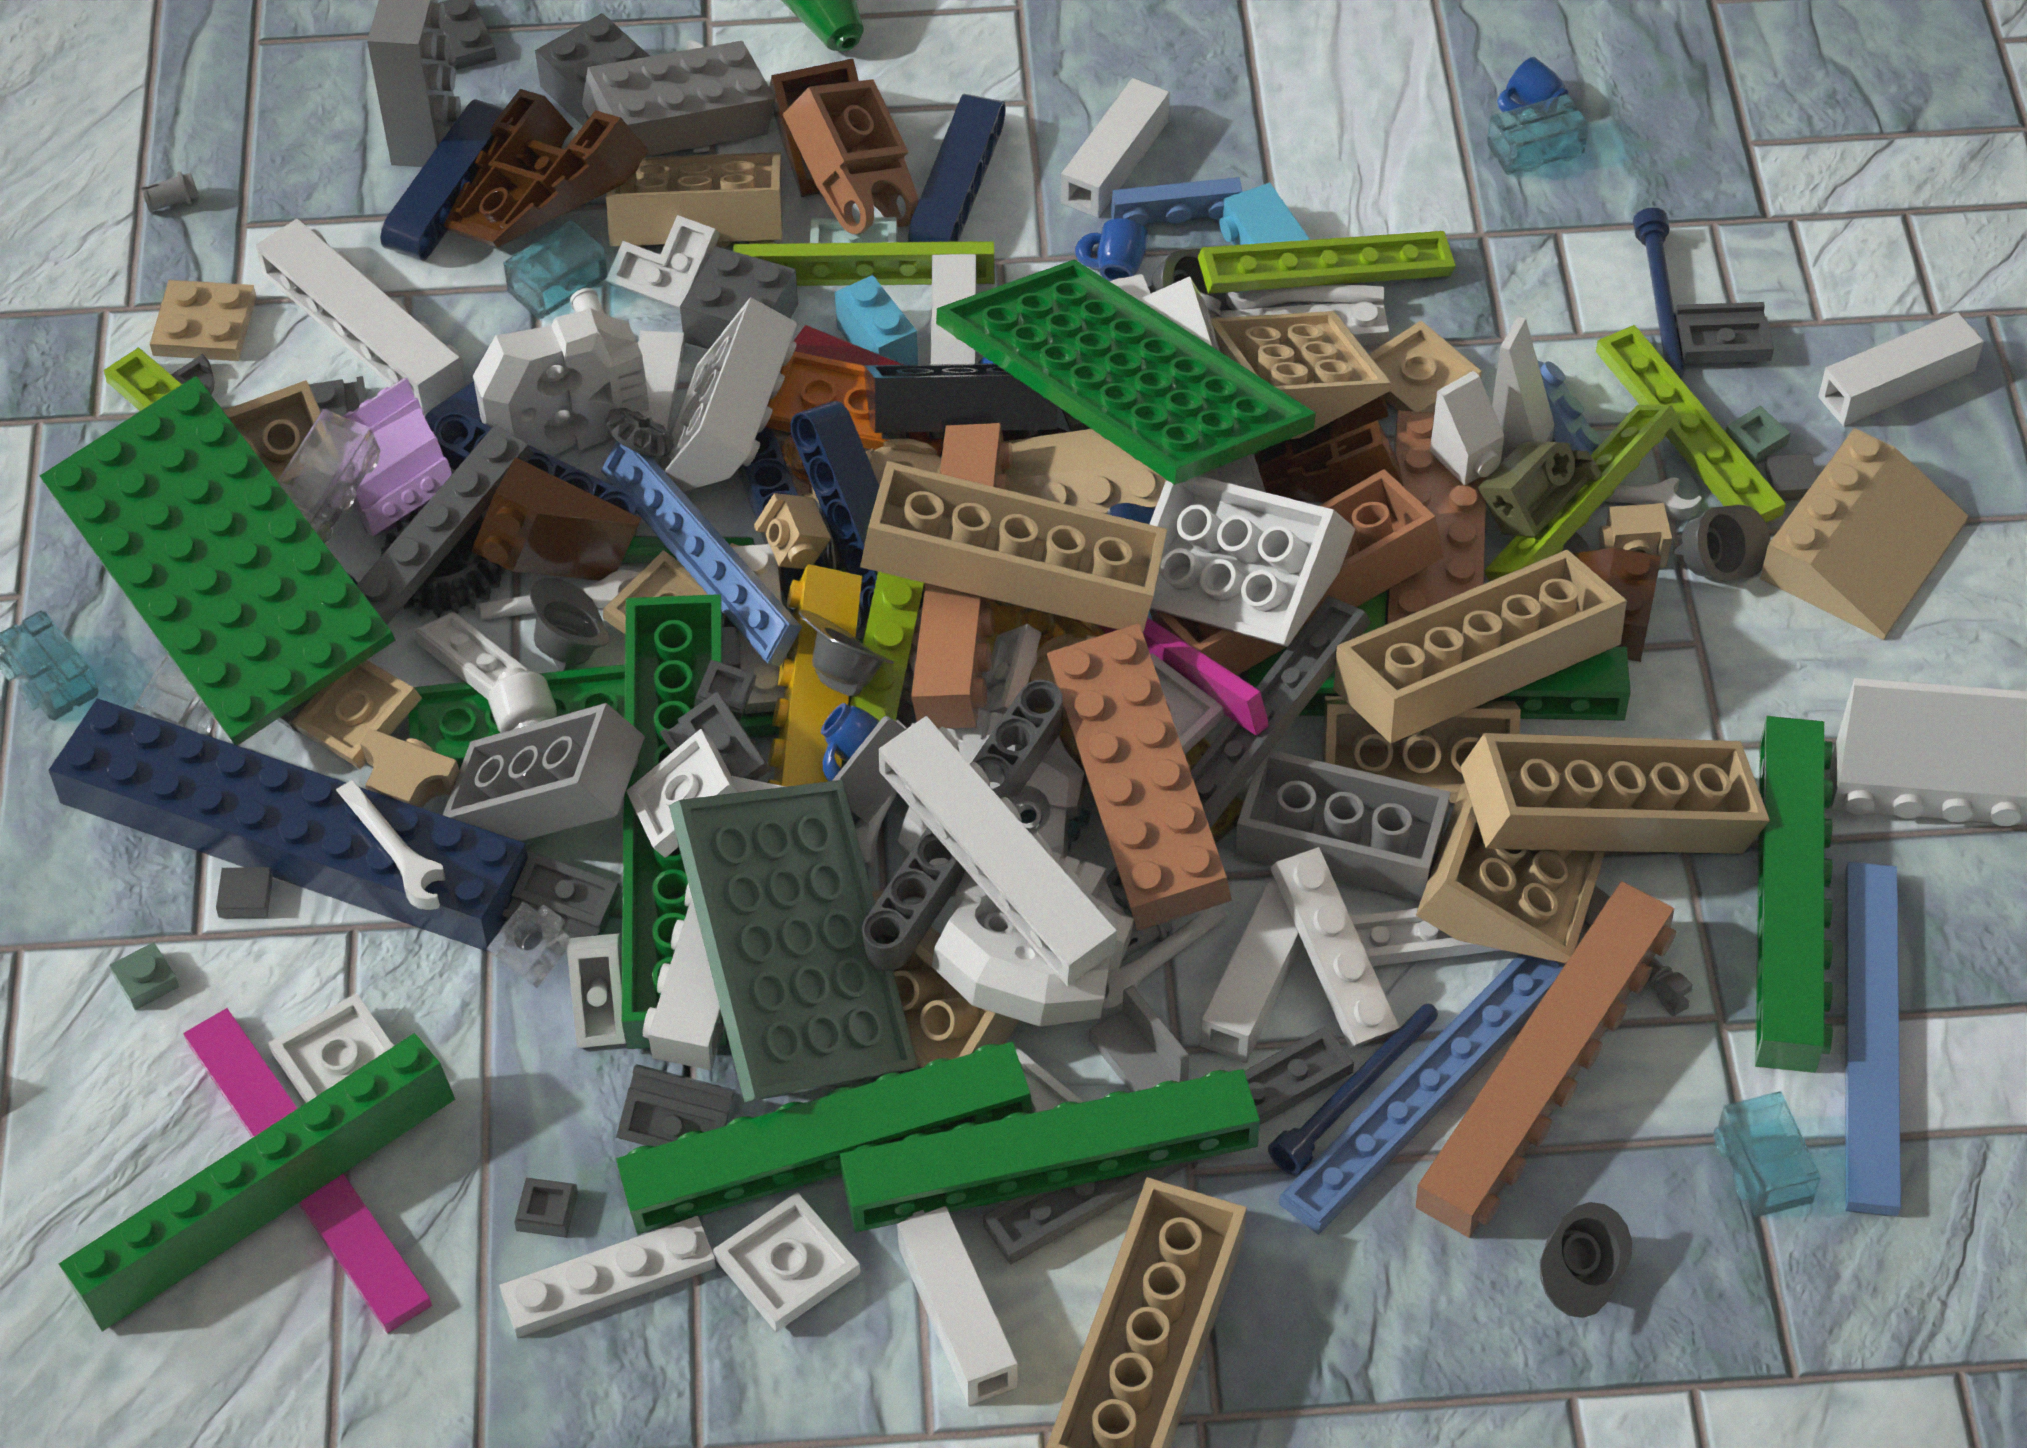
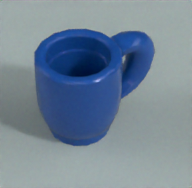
(1530, 84)
(1119, 249)
(844, 733)

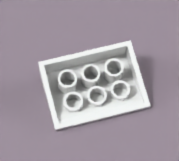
(730, 398)
(1245, 557)
(1932, 752)

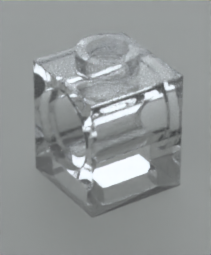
(535, 963)

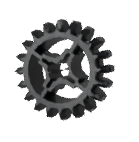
(455, 579)

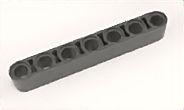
(938, 883)

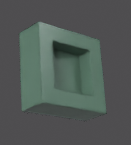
(1758, 434)
(144, 976)

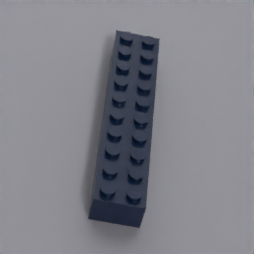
(283, 819)

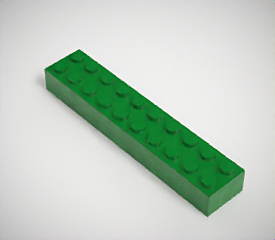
(665, 662)

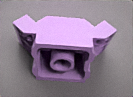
(409, 459)

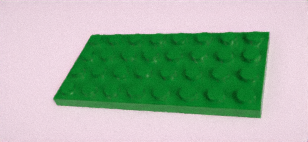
(1126, 371)
(217, 560)

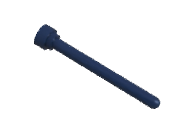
(1651, 229)
(1294, 1148)

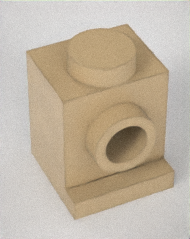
(1638, 529)
(793, 530)

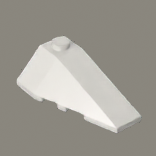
(1520, 392)

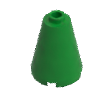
(832, 21)

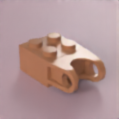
(853, 152)

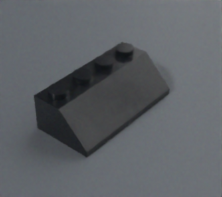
(941, 395)

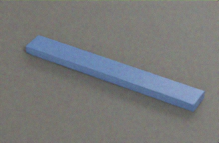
(704, 553)
(1872, 1040)
(1419, 1092)

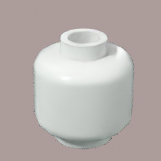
(520, 699)

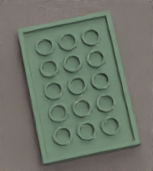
(782, 932)

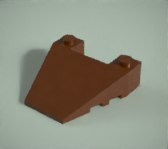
(531, 179)
(1330, 457)

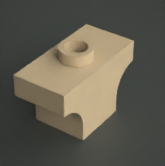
(407, 769)

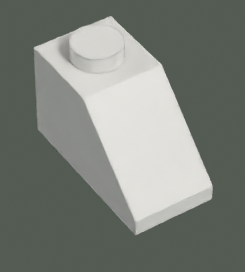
(1466, 430)
(596, 989)

